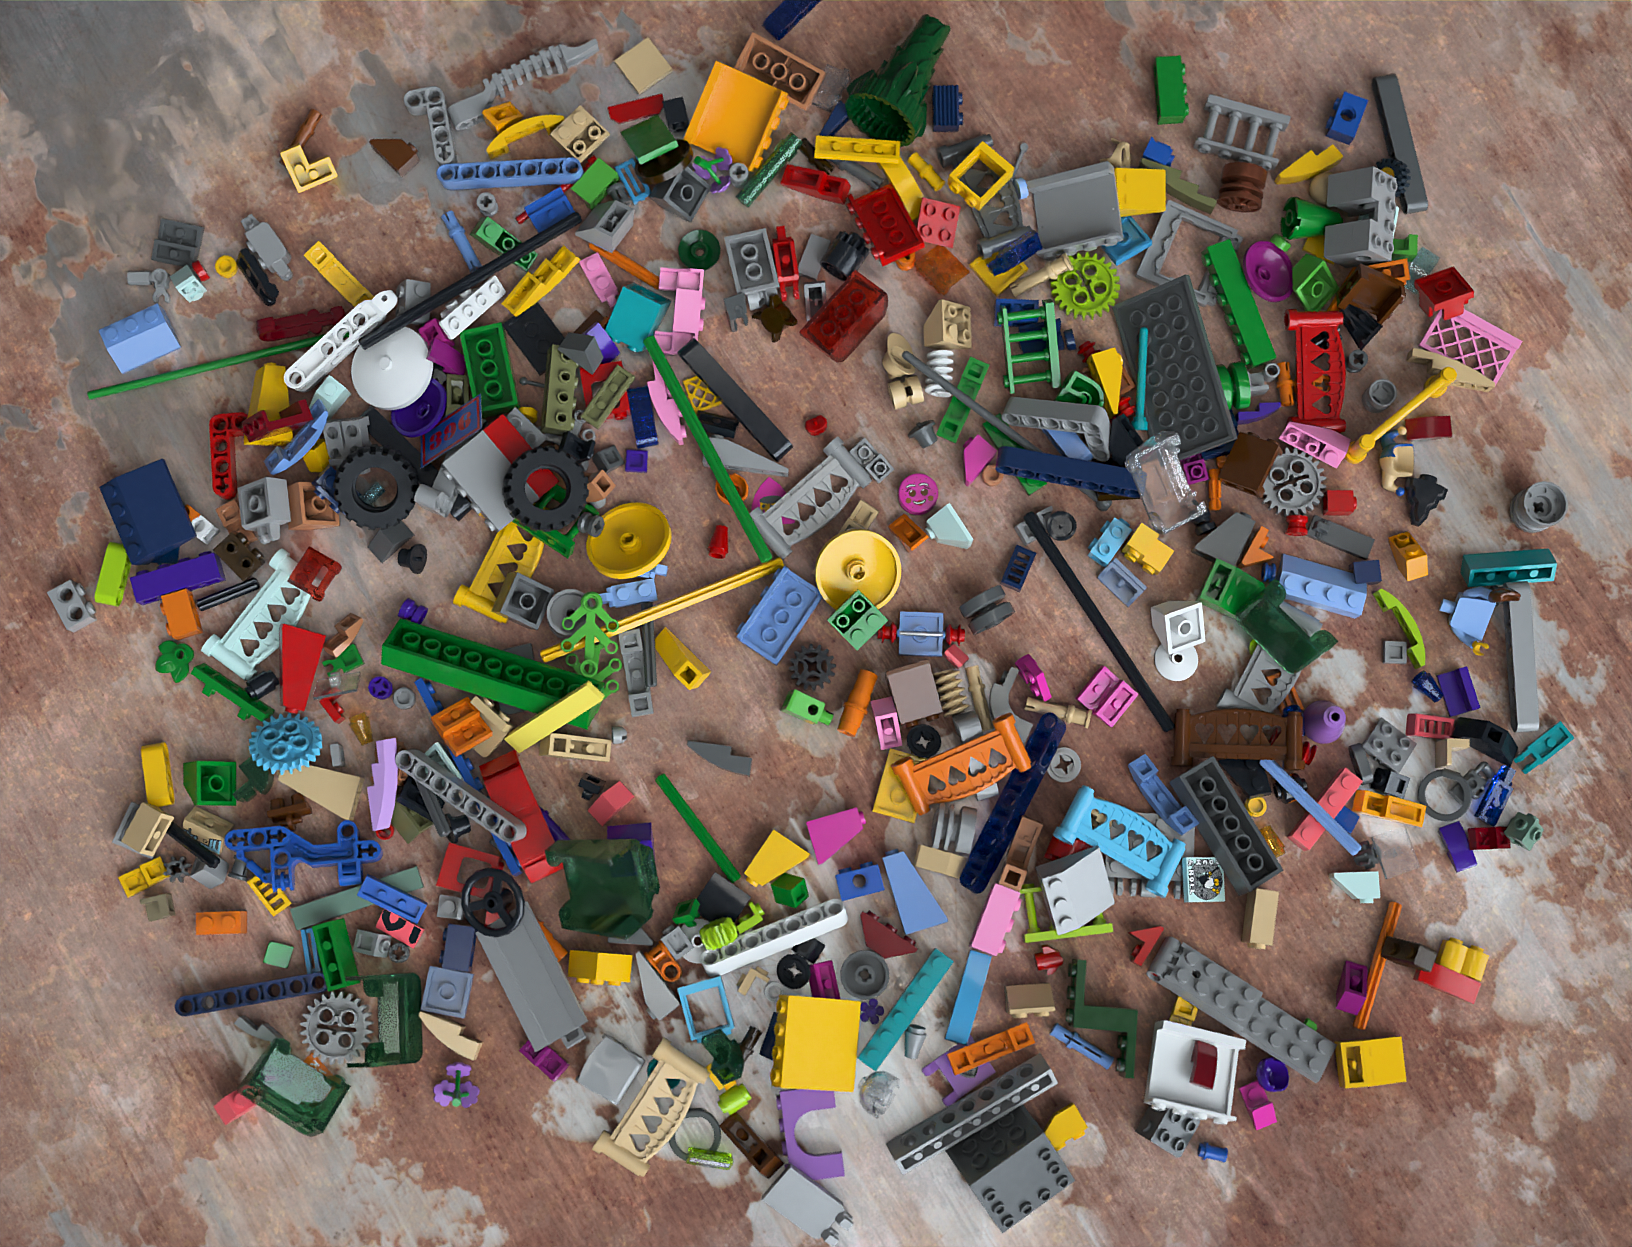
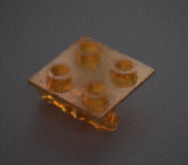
(941, 268)

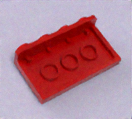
(885, 224)

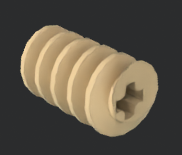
(951, 692)

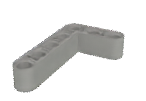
(1063, 416)
(442, 495)

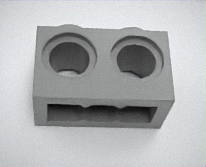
(68, 609)

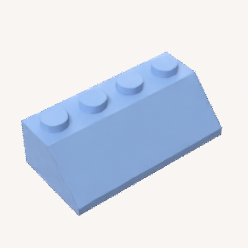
(1321, 586)

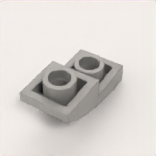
(871, 460)

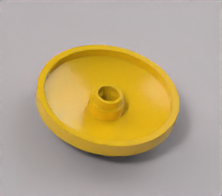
(631, 541)
(860, 562)

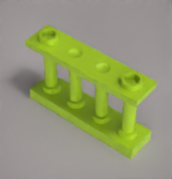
(1034, 934)

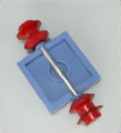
(921, 634)

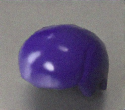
(1272, 1075)

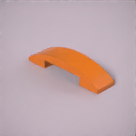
(990, 1048)

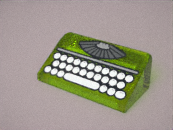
(709, 1158)

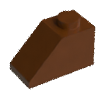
(396, 154)

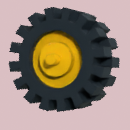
(1396, 169)

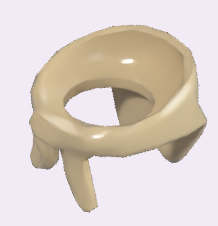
(1115, 159)

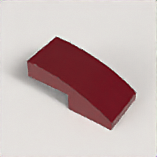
(1428, 428)
(1488, 838)
(1204, 1066)

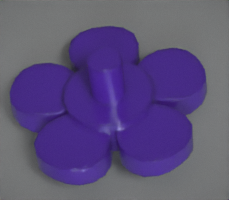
(871, 1011)

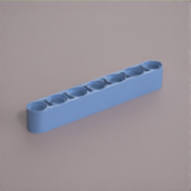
(502, 168)

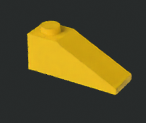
(1107, 372)

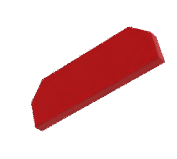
(636, 109)

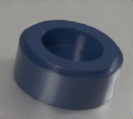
(1069, 339)

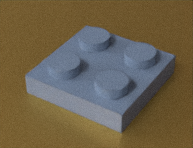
(447, 992)

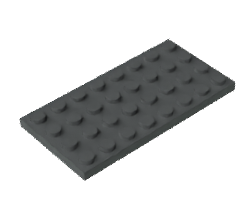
(1181, 372)

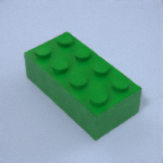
(490, 369)

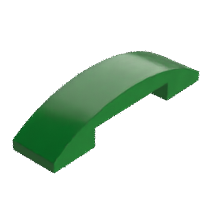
(957, 411)

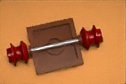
(1126, 382)

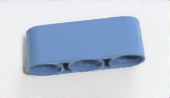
(1068, 444)

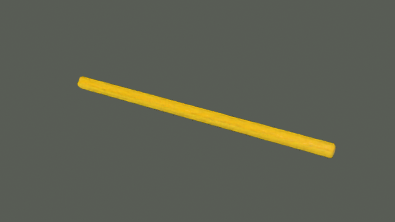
(672, 605)

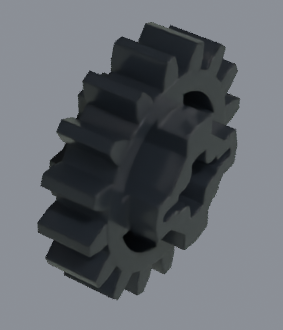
(805, 675)

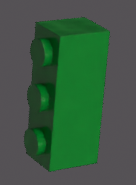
(1170, 90)
(335, 953)

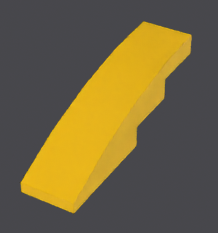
(542, 281)

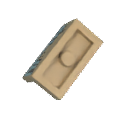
(207, 829)

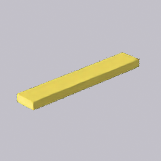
(554, 717)

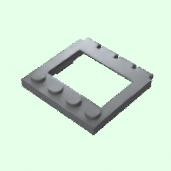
(1163, 237)

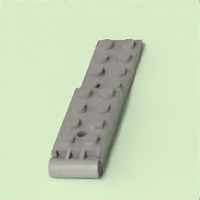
(1240, 1008)

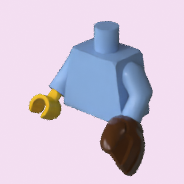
(1472, 613)

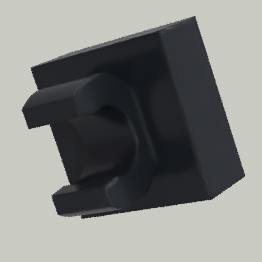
(591, 785)

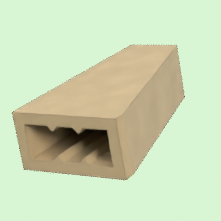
(326, 787)

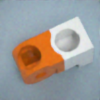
(203, 528)

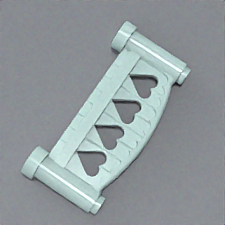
(230, 649)

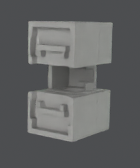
(1364, 240)

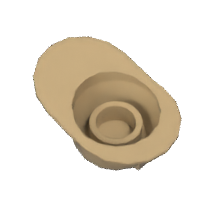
(893, 360)

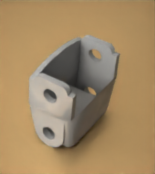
(610, 1069)

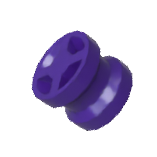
(376, 686)

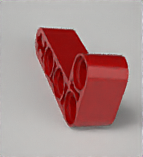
(228, 455)

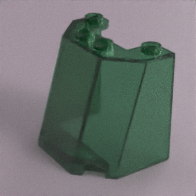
(607, 885)

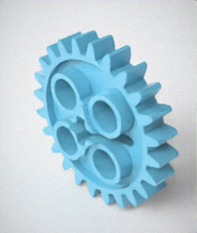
(285, 743)

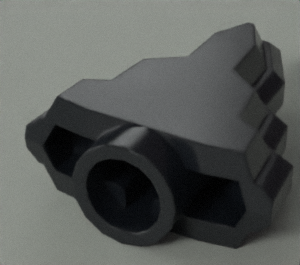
(1423, 496)

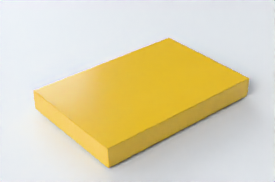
(891, 795)

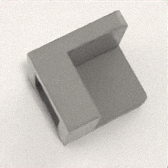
(1257, 384)
(208, 876)

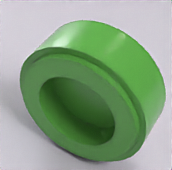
(1280, 242)

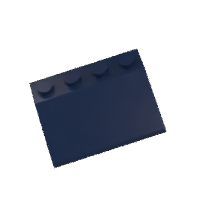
(148, 512)

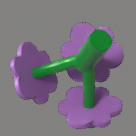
(705, 169)
(459, 1092)

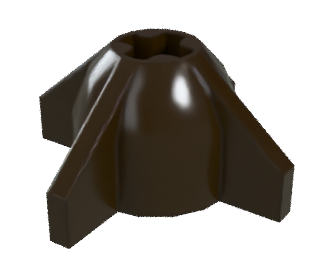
(776, 317)

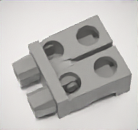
(345, 436)

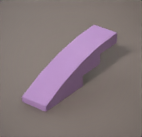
(383, 792)

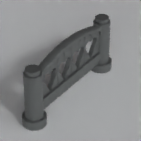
(994, 235)

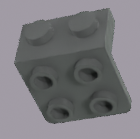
(1168, 1129)

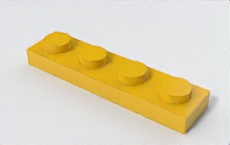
(857, 149)

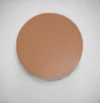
(991, 476)

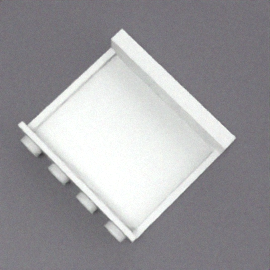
(1171, 1072)

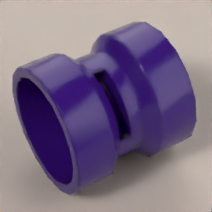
(412, 612)

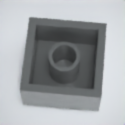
(523, 600)

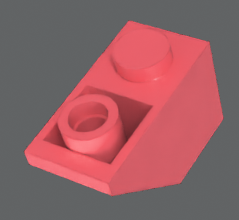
(233, 1107)

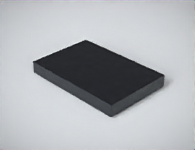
(534, 335)

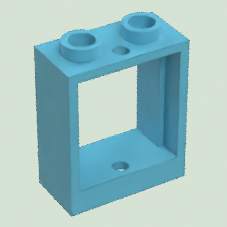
(700, 986)

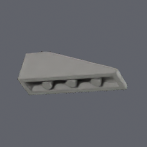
(741, 459)

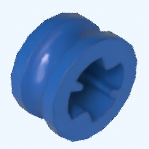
(1268, 571)

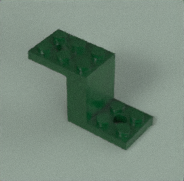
(1102, 1018)

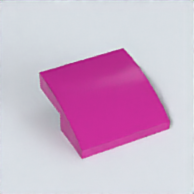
(1106, 696)

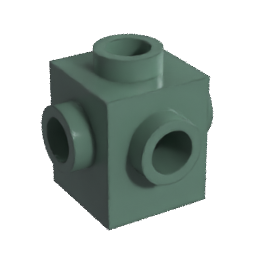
(1524, 830)

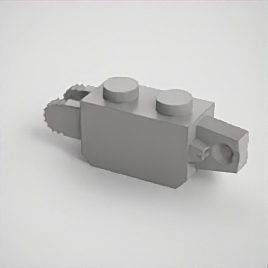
(268, 246)

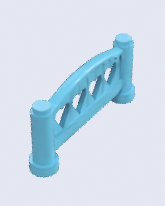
(1078, 825)

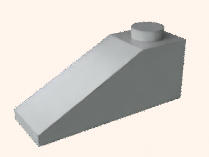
(657, 993)

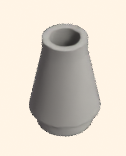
(914, 1040)

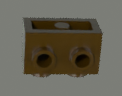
(239, 555)

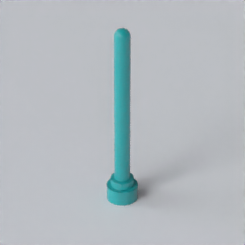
(1139, 421)

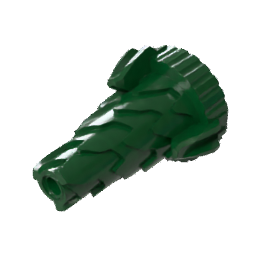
(891, 100)

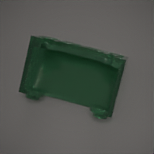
(1278, 632)
(293, 1089)

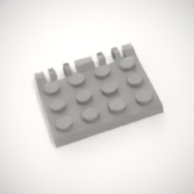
(1119, 871)

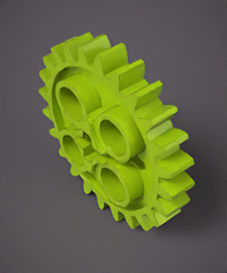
(1102, 278)

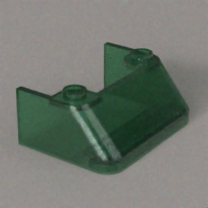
(397, 1019)

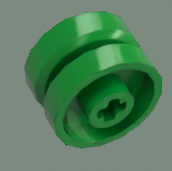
(1235, 384)

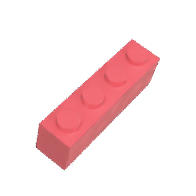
(1332, 801)

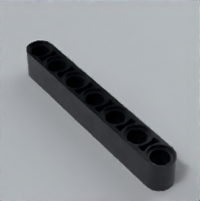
(735, 399)
(387, 435)

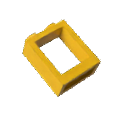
(993, 161)

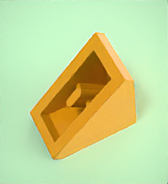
(501, 117)

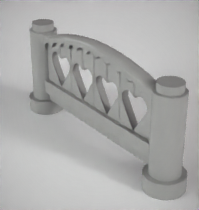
(839, 464)
(1260, 660)

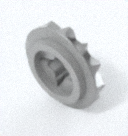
(1072, 769)

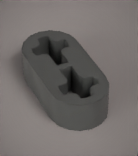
(1360, 763)

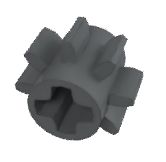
(1366, 856)
(181, 865)

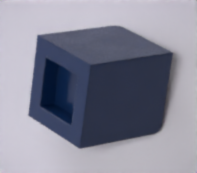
(1366, 572)

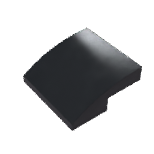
(721, 899)

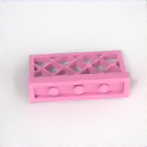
(1482, 329)

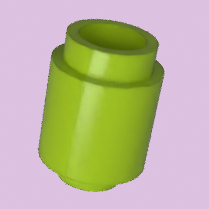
(734, 1099)

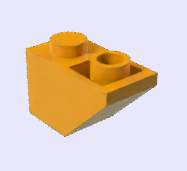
(1409, 556)

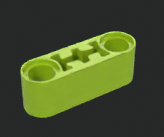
(113, 575)

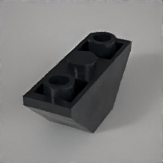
(1487, 739)

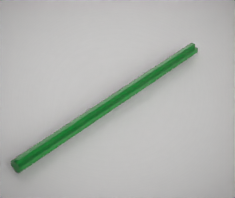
(708, 449)

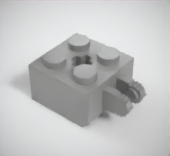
(264, 507)

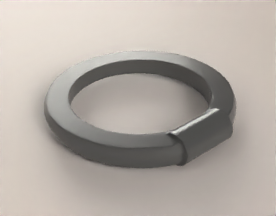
(1451, 775)
(693, 1113)

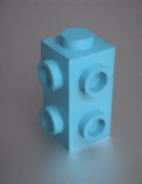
(1109, 543)

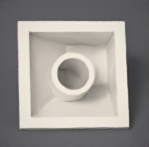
(1178, 624)

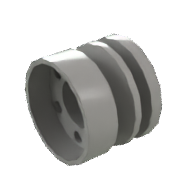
(1549, 506)
(954, 828)

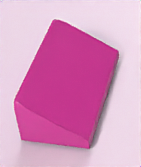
(823, 981)

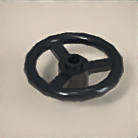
(494, 902)

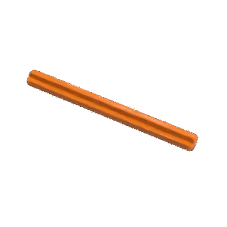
(1377, 964)

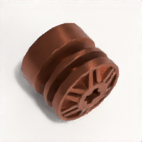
(1242, 187)

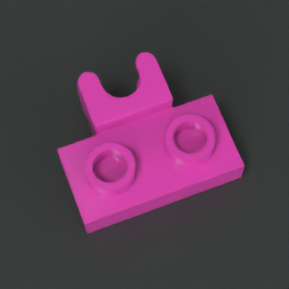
(1032, 673)

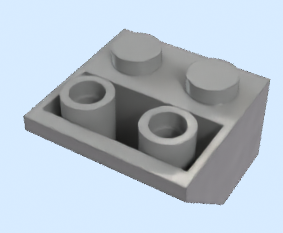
(607, 225)

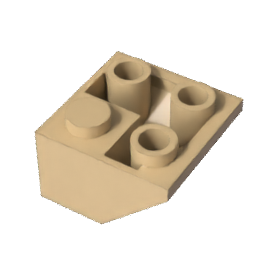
(948, 327)

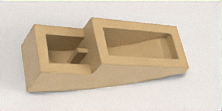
(451, 1035)

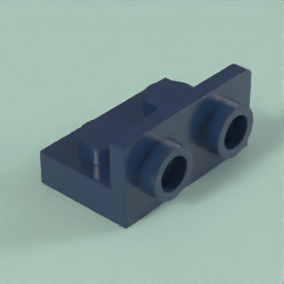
(324, 487)

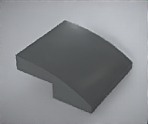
(177, 243)

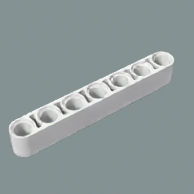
(785, 938)

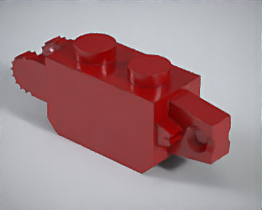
(785, 263)

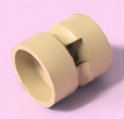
(898, 394)

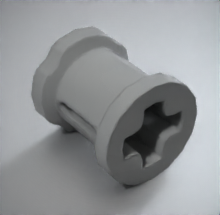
(734, 170)
(482, 201)

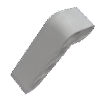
(437, 129)
(969, 728)

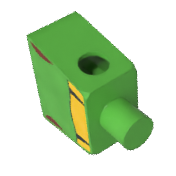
(797, 705)

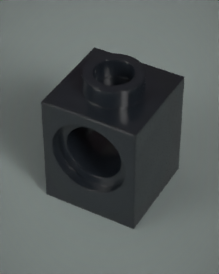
(676, 114)

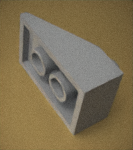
(751, 261)

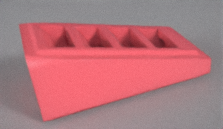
(1416, 724)

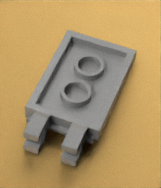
(807, 1205)

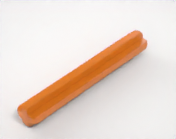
(629, 266)

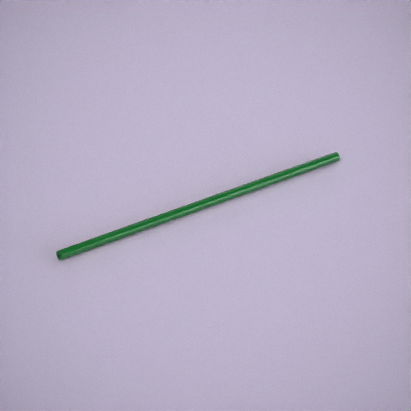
(205, 367)

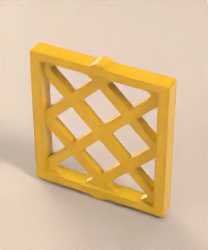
(690, 396)

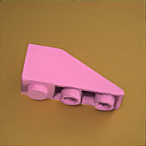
(1317, 441)

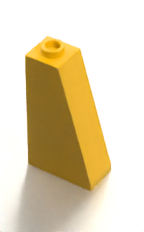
(271, 395)

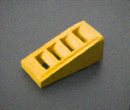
(262, 896)

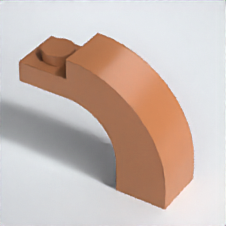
(599, 484)
(1019, 853)

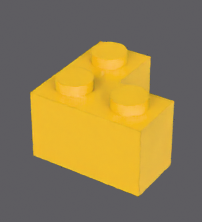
(306, 174)
(1147, 550)
(599, 967)

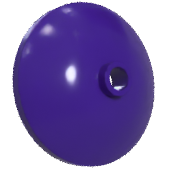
(423, 413)

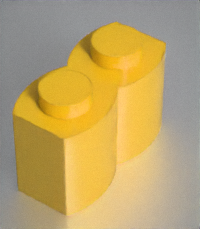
(1461, 959)

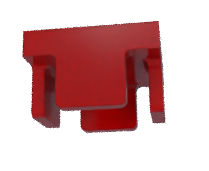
(1443, 291)

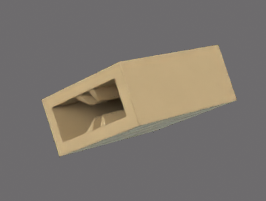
(1260, 918)

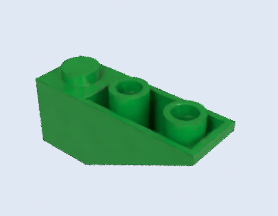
(500, 241)

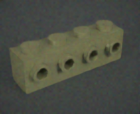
(558, 393)

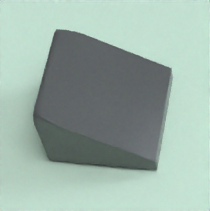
(608, 459)

